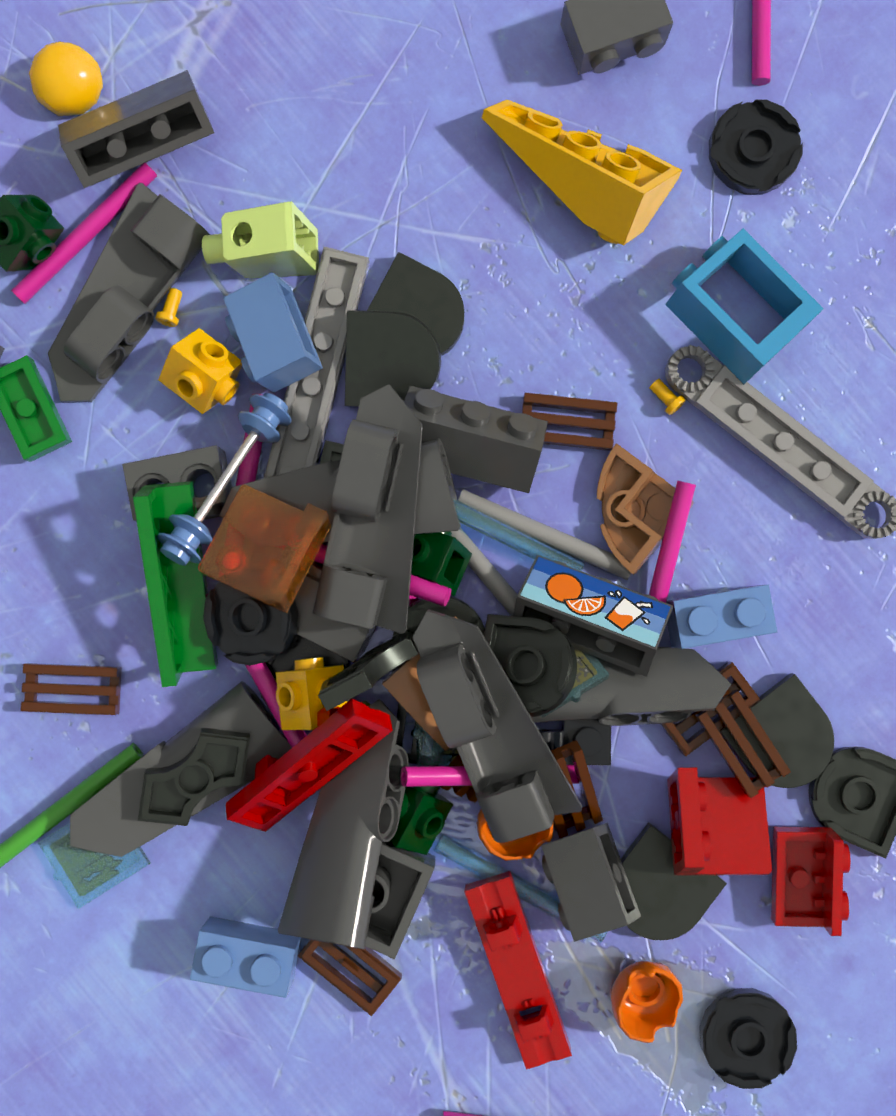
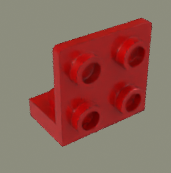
(717, 826)

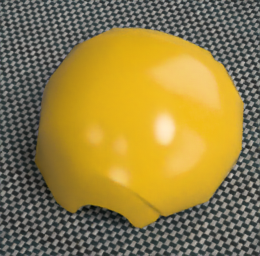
(65, 79)

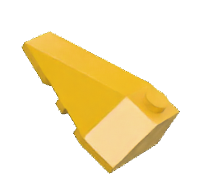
(598, 183)

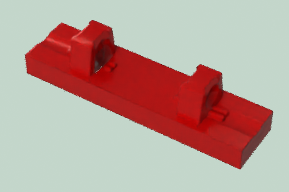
(325, 752)
(517, 969)

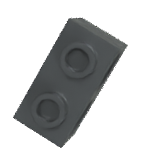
(179, 468)

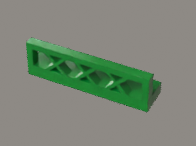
(173, 590)

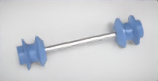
(190, 531)

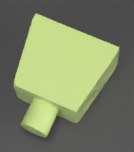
(265, 241)

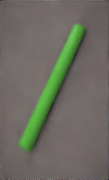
(68, 803)

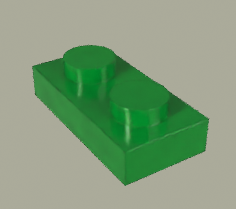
(30, 410)

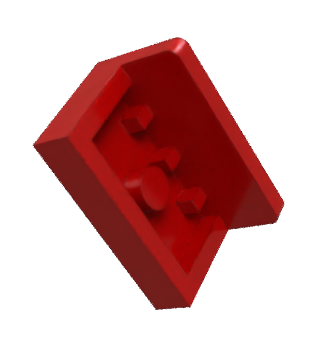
(809, 878)

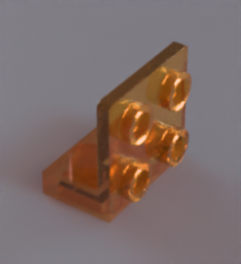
(265, 547)

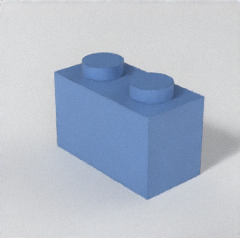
(271, 333)
(721, 617)
(245, 957)

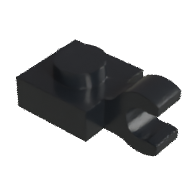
(589, 733)

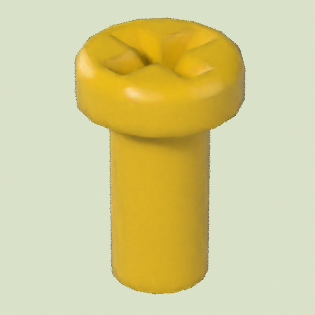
(168, 314)
(667, 396)

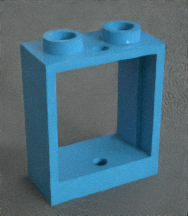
(717, 328)

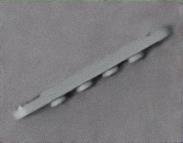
(782, 442)

